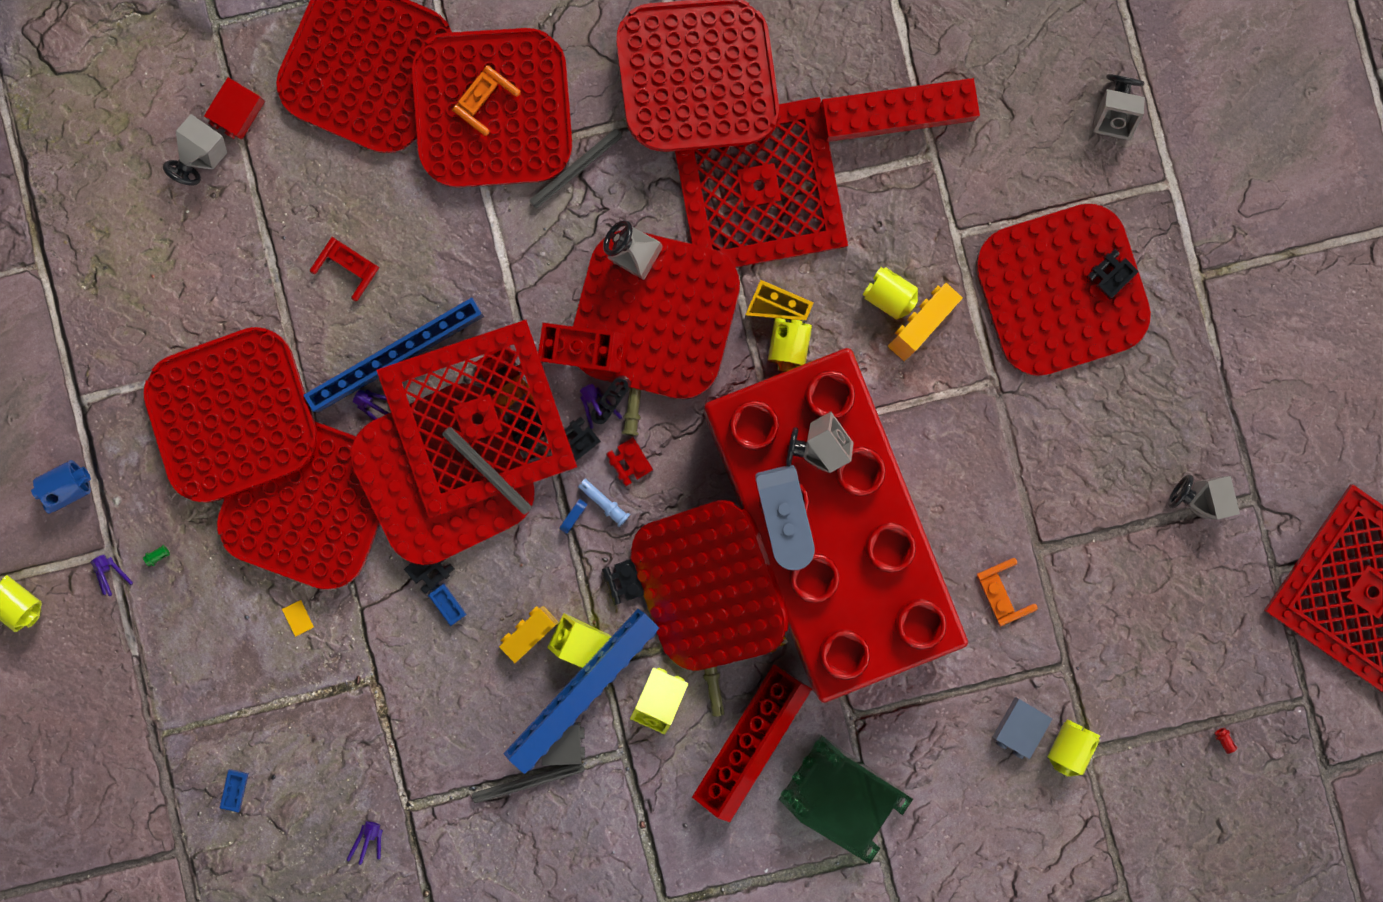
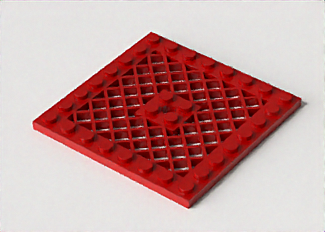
(834, 235)
(409, 432)
(1311, 561)

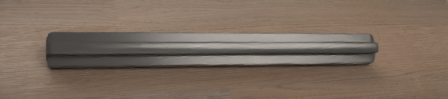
(575, 168)
(476, 460)
(527, 782)

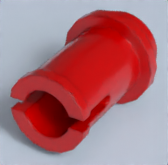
(1225, 740)

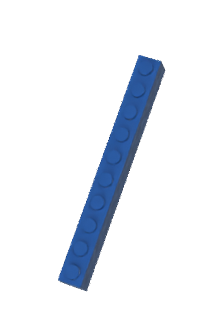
(400, 350)
(581, 691)

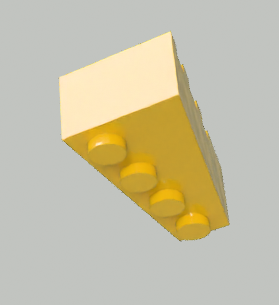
(925, 321)

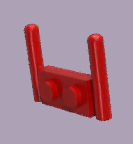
(350, 260)

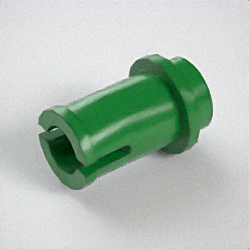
(156, 555)

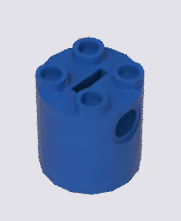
(61, 486)

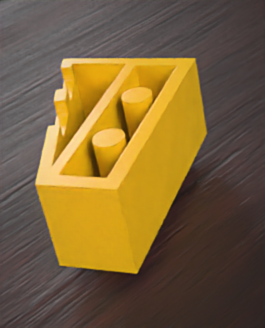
(778, 303)
(528, 633)

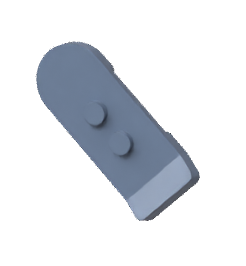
(786, 517)

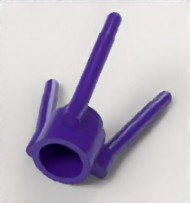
(589, 394)
(364, 399)
(101, 566)
(370, 831)

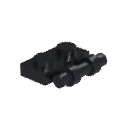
(1117, 278)
(533, 429)
(583, 441)
(418, 572)
(629, 581)

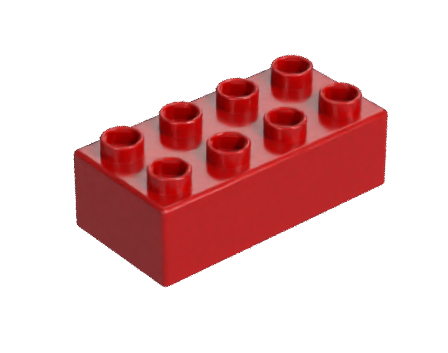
(873, 588)

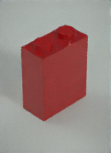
(234, 109)

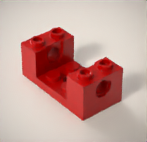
(598, 347)

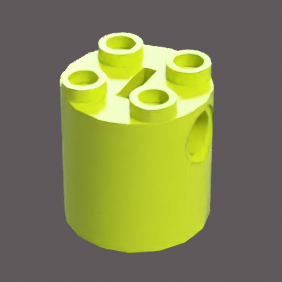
(892, 293)
(789, 343)
(17, 605)
(1073, 749)

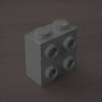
(567, 748)

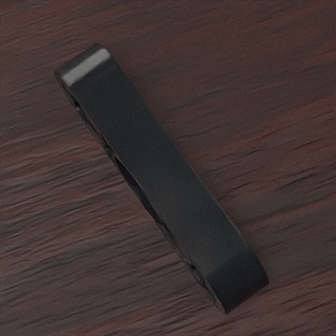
(627, 384)

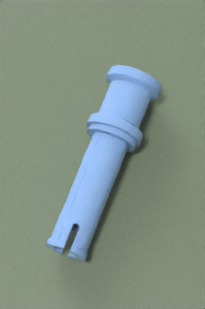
(611, 508)

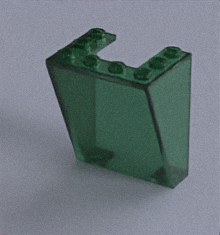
(842, 798)

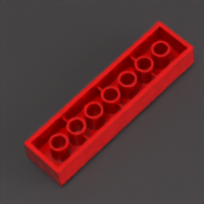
(899, 110)
(751, 743)

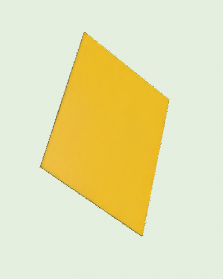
(298, 618)

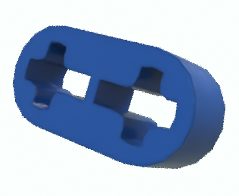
(573, 516)

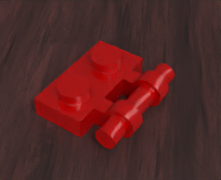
(490, 362)
(634, 458)

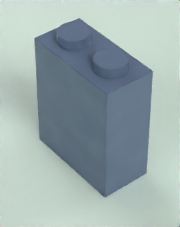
(1021, 728)

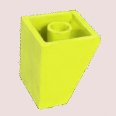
(576, 641)
(659, 700)

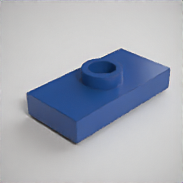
(447, 604)
(234, 790)

